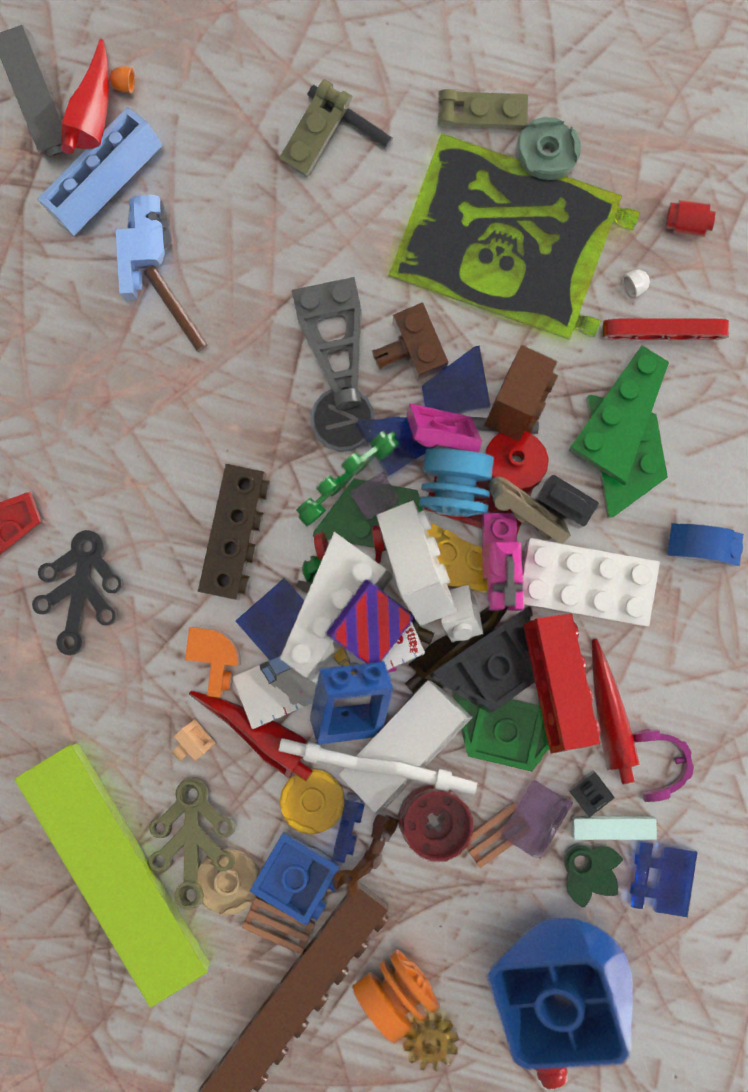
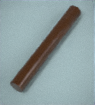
(175, 308)

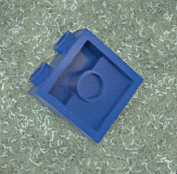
(296, 879)

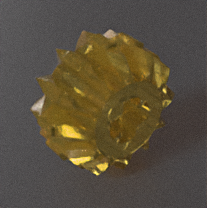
(431, 1053)

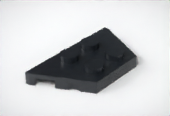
(492, 667)

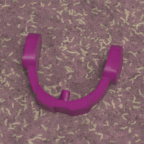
(687, 770)

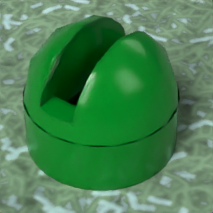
(310, 568)

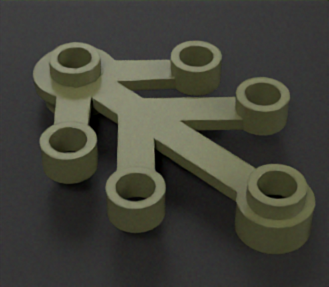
(191, 837)

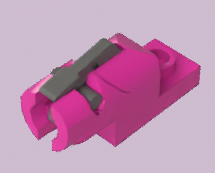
(502, 561)

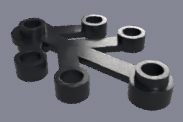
(79, 587)

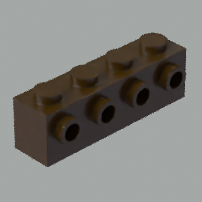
(233, 531)

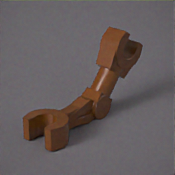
(382, 831)

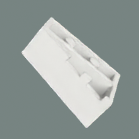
(415, 562)

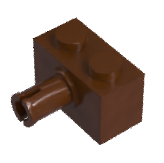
(415, 343)

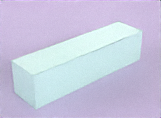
(614, 828)

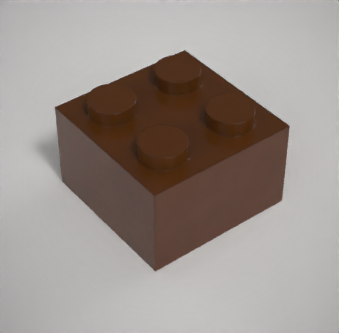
(522, 393)

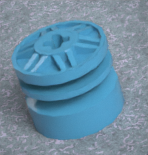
(456, 481)

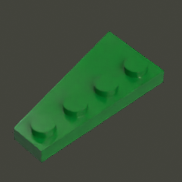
(618, 424)

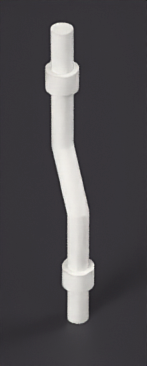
(442, 779)

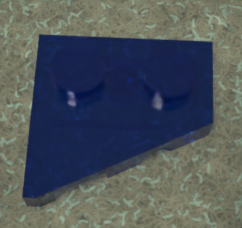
(459, 386)
(405, 452)
(345, 841)

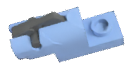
(141, 243)

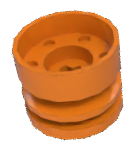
(395, 996)

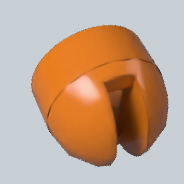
(123, 79)

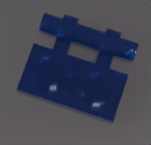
(673, 881)

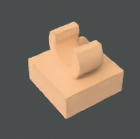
(193, 741)

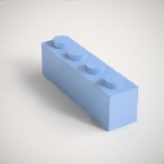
(100, 171)

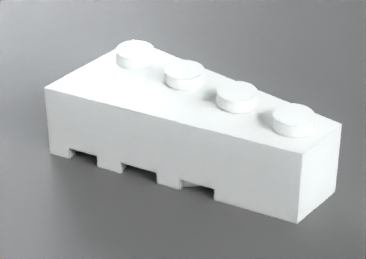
(334, 585)

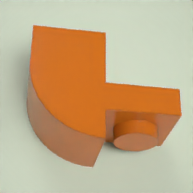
(213, 648)

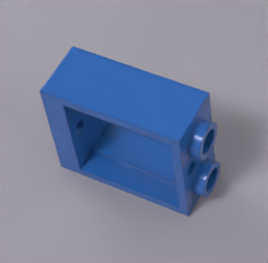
(354, 721)

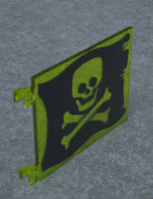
(507, 238)

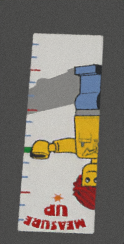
(275, 687)

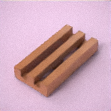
(497, 850)
(272, 936)

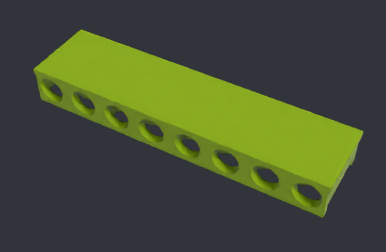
(113, 874)

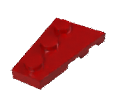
(17, 518)

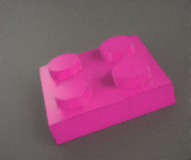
(443, 428)

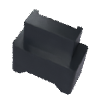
(567, 501)

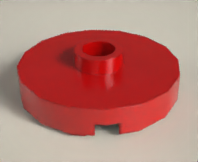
(522, 474)

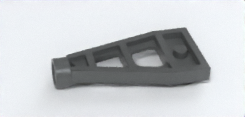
(324, 302)

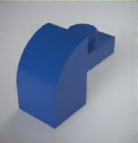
(705, 543)

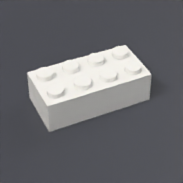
(589, 582)

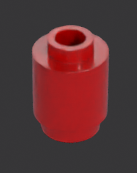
(690, 218)

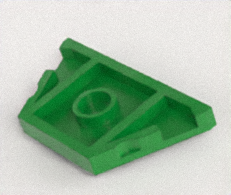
(646, 472)
(349, 521)
(507, 736)

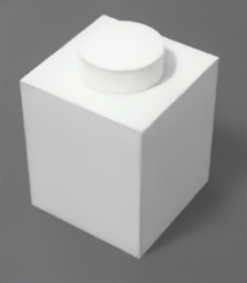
(467, 620)

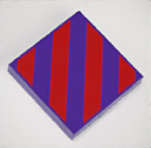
(370, 623)

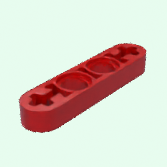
(666, 329)

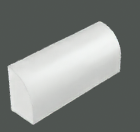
(409, 738)

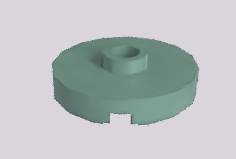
(551, 135)

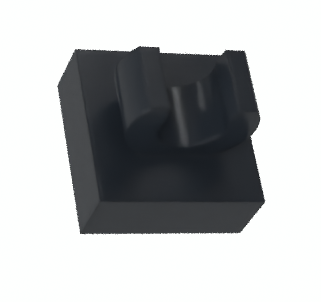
(591, 793)

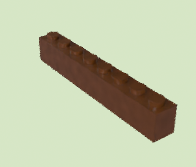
(298, 993)

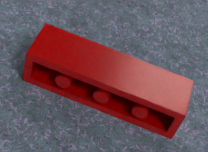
(562, 683)

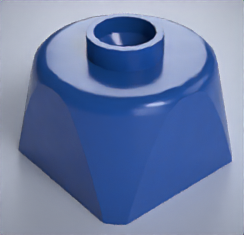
(564, 996)

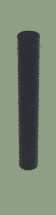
(358, 122)

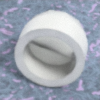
(635, 282)

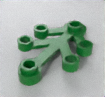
(381, 446)

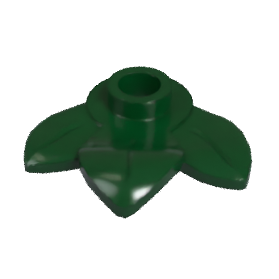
(594, 875)

